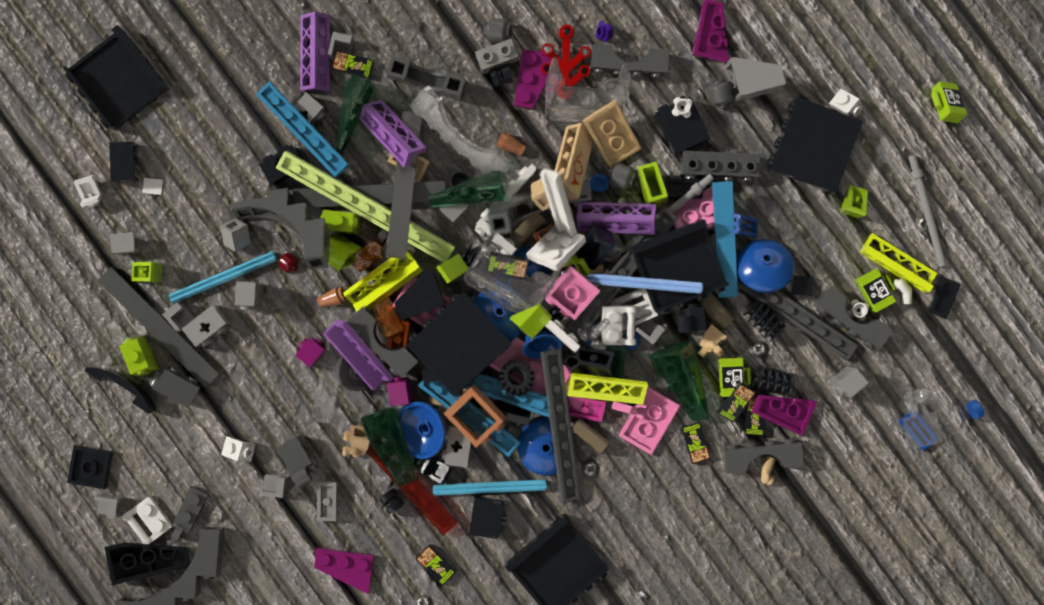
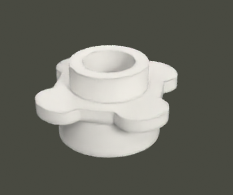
(682, 102)
(861, 315)

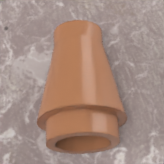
(510, 144)
(333, 297)

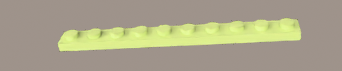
(360, 204)

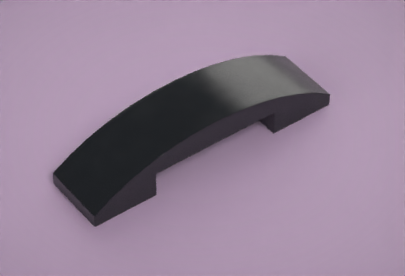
(142, 399)

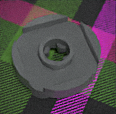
(346, 378)

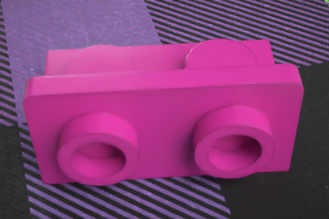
(586, 408)

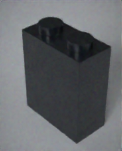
(679, 131)

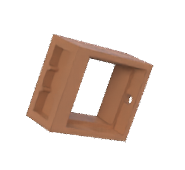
(487, 404)

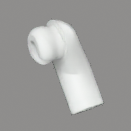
(906, 290)

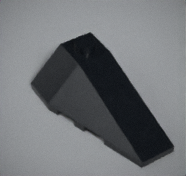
(138, 560)

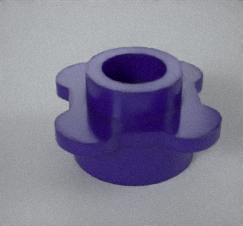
(604, 31)

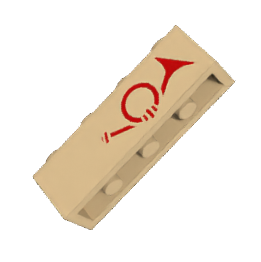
(574, 159)

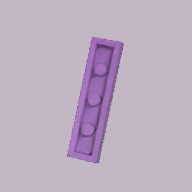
(317, 51)
(387, 134)
(616, 221)
(357, 354)

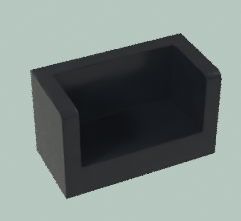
(122, 162)
(597, 246)

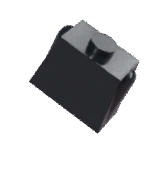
(487, 517)

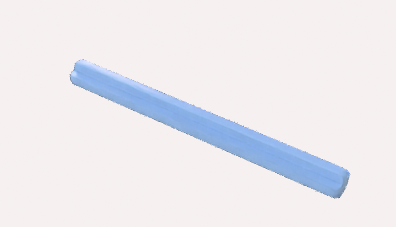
(645, 283)

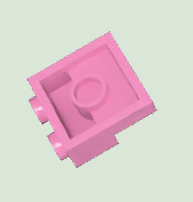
(572, 293)

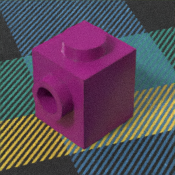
(310, 351)
(399, 391)

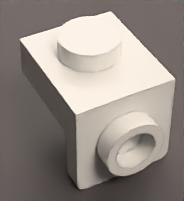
(846, 104)
(88, 191)
(238, 449)

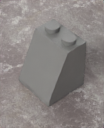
(754, 78)

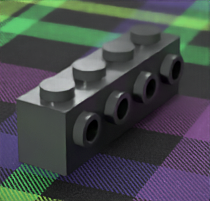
(720, 165)

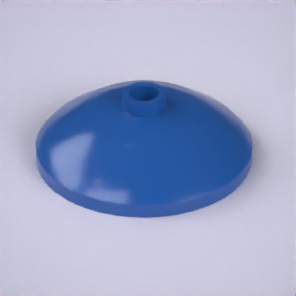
(765, 275)
(502, 321)
(414, 421)
(530, 449)

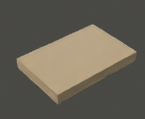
(611, 134)

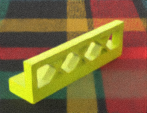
(896, 267)
(385, 283)
(610, 392)

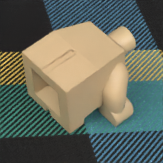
(711, 342)
(358, 441)

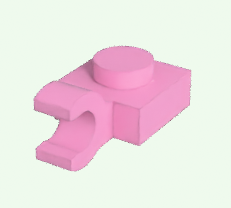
(625, 407)

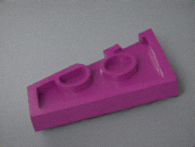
(710, 34)
(530, 78)
(785, 412)
(346, 566)

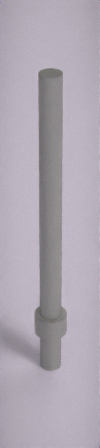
(917, 174)
(696, 189)

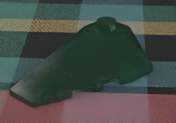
(356, 93)
(481, 189)
(682, 372)
(387, 438)

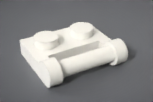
(644, 308)
(613, 332)
(151, 516)

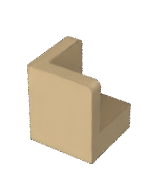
(539, 196)

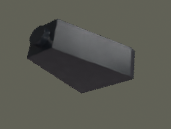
(420, 297)

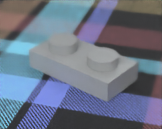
(326, 501)

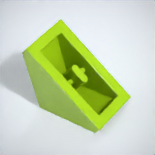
(855, 202)
(453, 268)
(147, 272)
(531, 320)

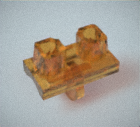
(367, 256)
(387, 318)

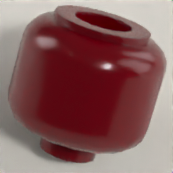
(288, 262)

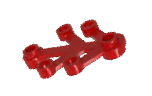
(566, 65)

